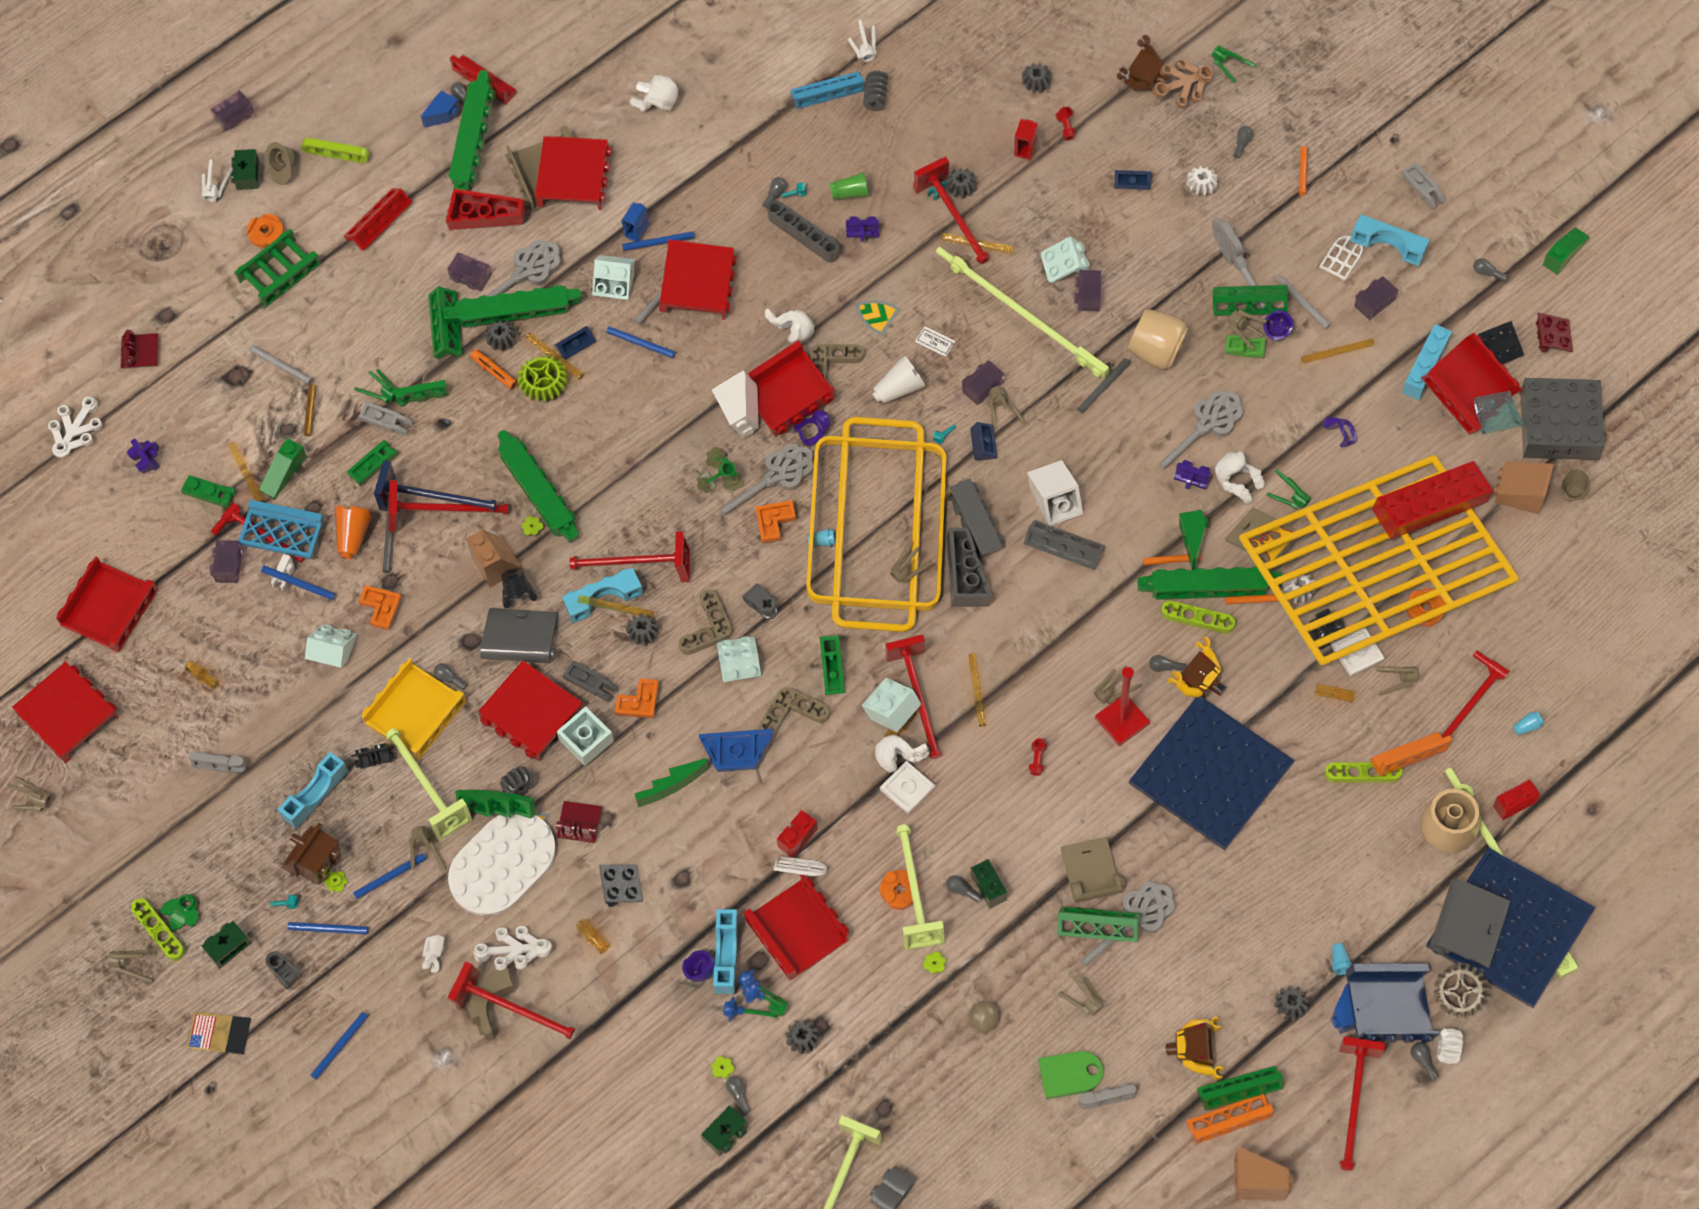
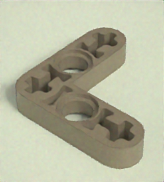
(827, 357)
(712, 630)
(792, 704)

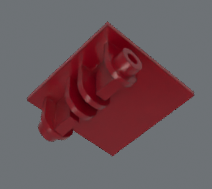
(1553, 333)
(139, 350)
(578, 822)

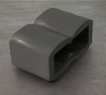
(892, 1190)

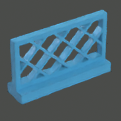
(288, 516)

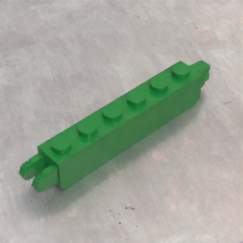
(471, 132)
(513, 306)
(536, 487)
(1205, 583)

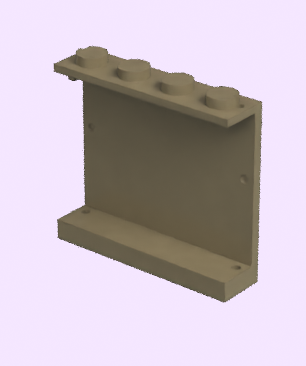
(526, 168)

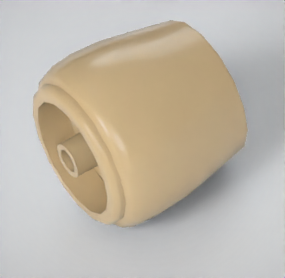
(1158, 338)
(1451, 821)

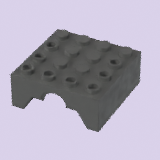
(1561, 418)

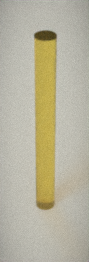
(983, 244)
(539, 344)
(1338, 350)
(245, 472)
(614, 606)
(977, 690)

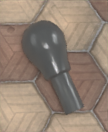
(459, 91)
(1244, 135)
(777, 186)
(1484, 267)
(1159, 663)
(444, 673)
(956, 885)
(1421, 1055)
(736, 1088)

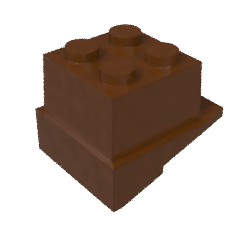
(312, 855)

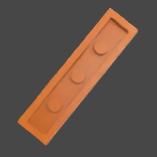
(1410, 753)
(1231, 1123)

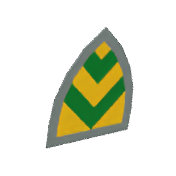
(877, 314)

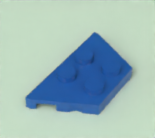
(736, 749)

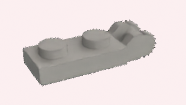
(1423, 185)
(384, 418)
(217, 762)
(1107, 1096)

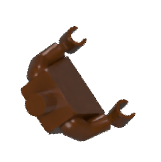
(1144, 70)

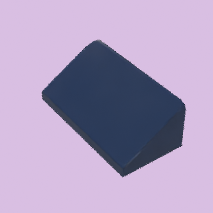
(1132, 179)
(575, 342)
(983, 441)

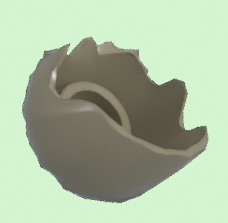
(1575, 485)
(983, 1016)

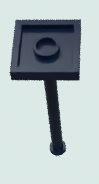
(387, 473)

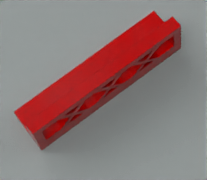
(470, 71)
(378, 218)

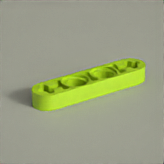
(335, 150)
(1197, 620)
(1363, 776)
(159, 928)

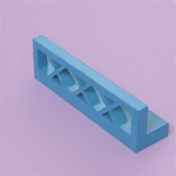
(827, 90)

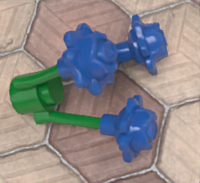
(752, 991)

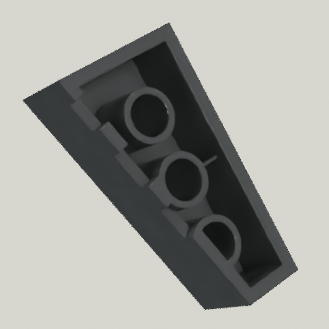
(974, 516)
(966, 577)

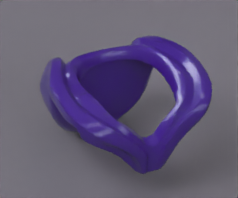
(821, 420)
(1333, 423)

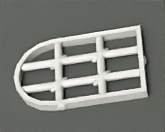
(1345, 263)
(792, 868)

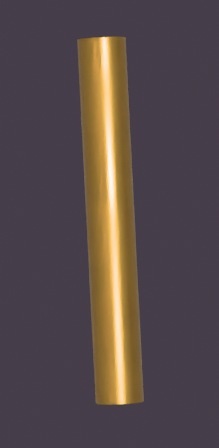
(309, 410)

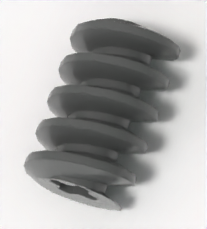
(875, 90)

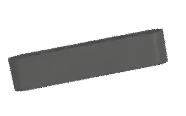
(799, 224)

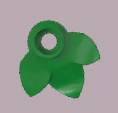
(179, 914)

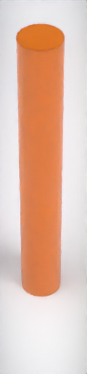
(1303, 170)
(1167, 559)
(1251, 599)

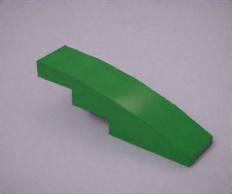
(679, 778)
(502, 803)

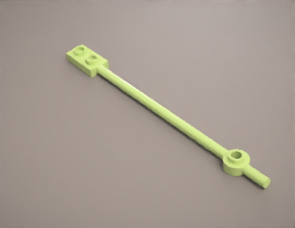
(1083, 357)
(1568, 965)

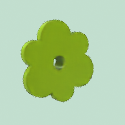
(531, 526)
(337, 886)
(934, 958)
(721, 1062)

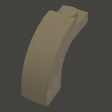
(498, 984)

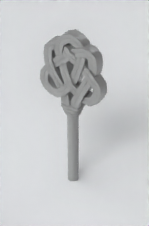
(1232, 249)
(536, 269)
(1216, 421)
(787, 476)
(1147, 912)

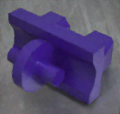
(862, 228)
(147, 452)
(1192, 475)

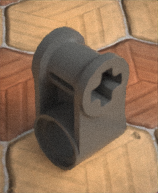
(761, 602)
(285, 972)

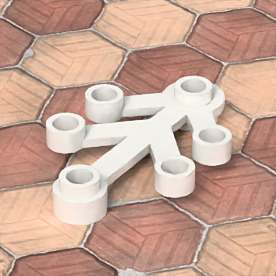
(74, 429)
(536, 947)

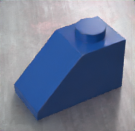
(441, 110)
(1343, 1014)

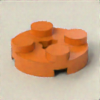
(256, 226)
(1418, 609)
(890, 896)

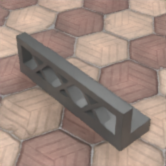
(1063, 544)

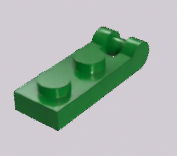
(420, 392)
(372, 462)
(208, 491)

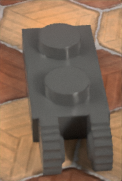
(589, 680)

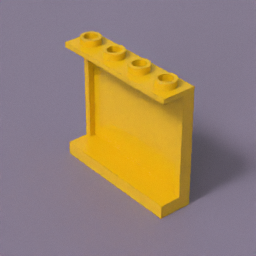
(414, 706)

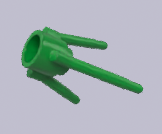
(1221, 55)
(387, 390)
(1300, 498)

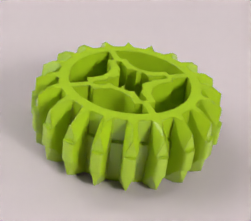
(544, 384)

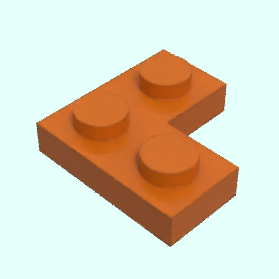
(769, 517)
(383, 602)
(641, 705)

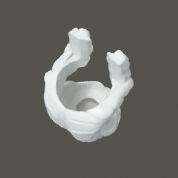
(661, 93)
(798, 322)
(1232, 464)
(891, 746)

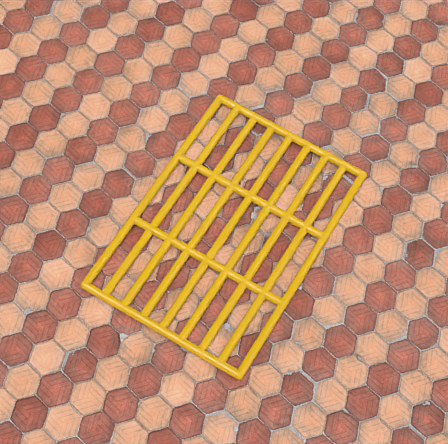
(1378, 618)

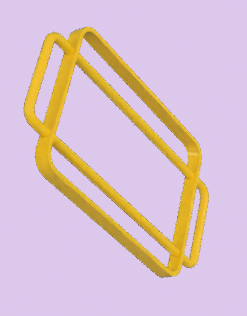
(835, 600)

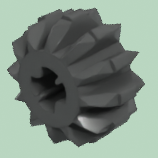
(1036, 77)
(961, 182)
(500, 335)
(649, 629)
(517, 781)
(1291, 995)
(808, 1031)

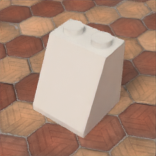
(739, 402)
(1055, 492)

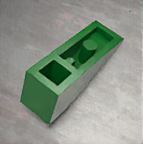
(1565, 250)
(282, 468)
(1193, 532)
(831, 664)

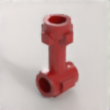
(1063, 116)
(1038, 747)

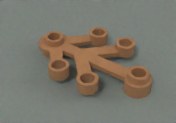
(1184, 80)

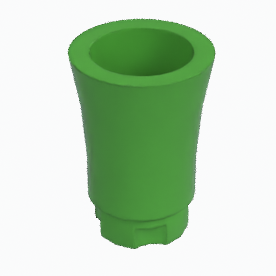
(849, 187)

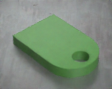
(1067, 1074)

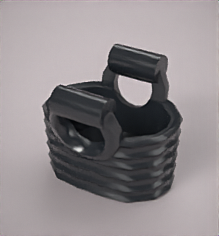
(516, 586)
(1325, 630)

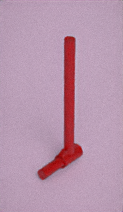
(232, 514)
(1496, 671)

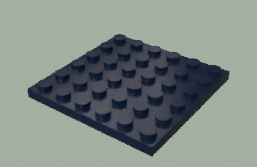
(1211, 772)
(1536, 930)

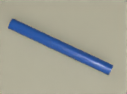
(657, 241)
(641, 342)
(297, 582)
(388, 876)
(327, 928)
(339, 1045)

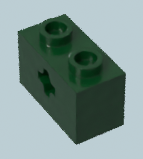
(245, 169)
(988, 884)
(221, 953)
(727, 1120)

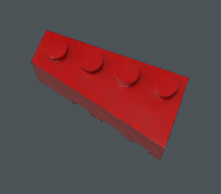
(483, 210)

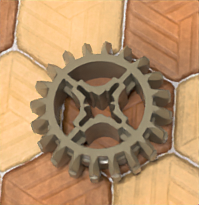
(1460, 976)

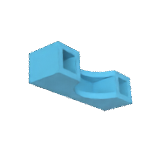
(1371, 231)
(1428, 357)
(623, 585)
(327, 776)
(726, 951)

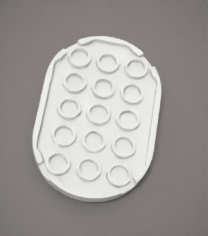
(501, 864)

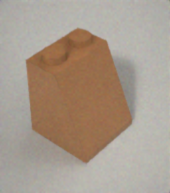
(1523, 485)
(491, 556)
(1260, 1178)

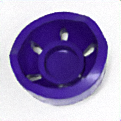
(1277, 329)
(703, 968)

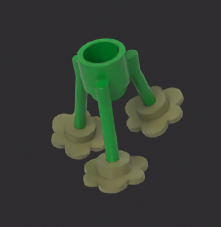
(725, 469)

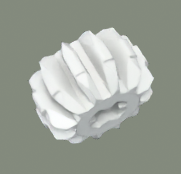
(1202, 180)
(1297, 583)
(1449, 1046)

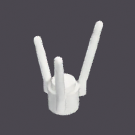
(866, 51)
(210, 192)

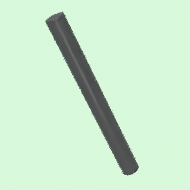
(1105, 383)
(387, 547)

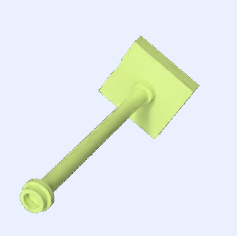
(449, 818)
(921, 934)
(859, 1133)

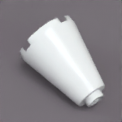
(898, 382)

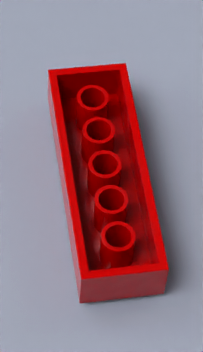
(1432, 500)

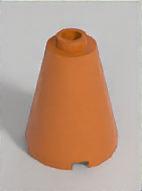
(350, 529)

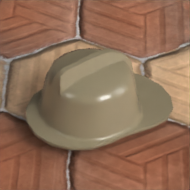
(280, 162)

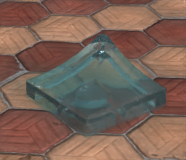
(1497, 412)

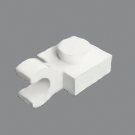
(286, 566)
(432, 950)

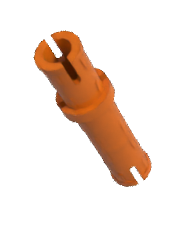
(481, 359)

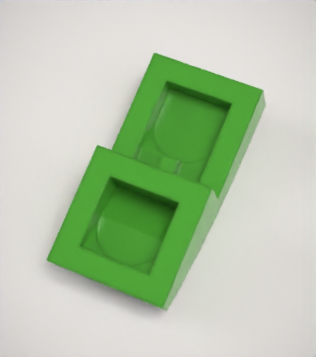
(1237, 347)

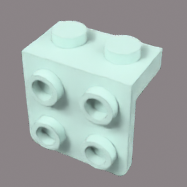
(1064, 259)
(738, 659)

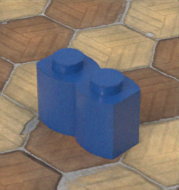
(635, 221)

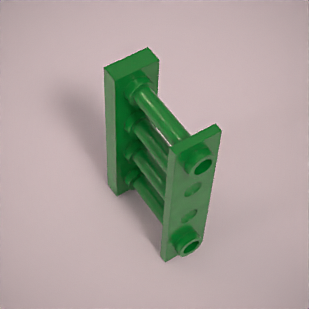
(288, 279)

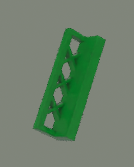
(1249, 296)
(439, 325)
(1098, 916)
(1240, 1088)

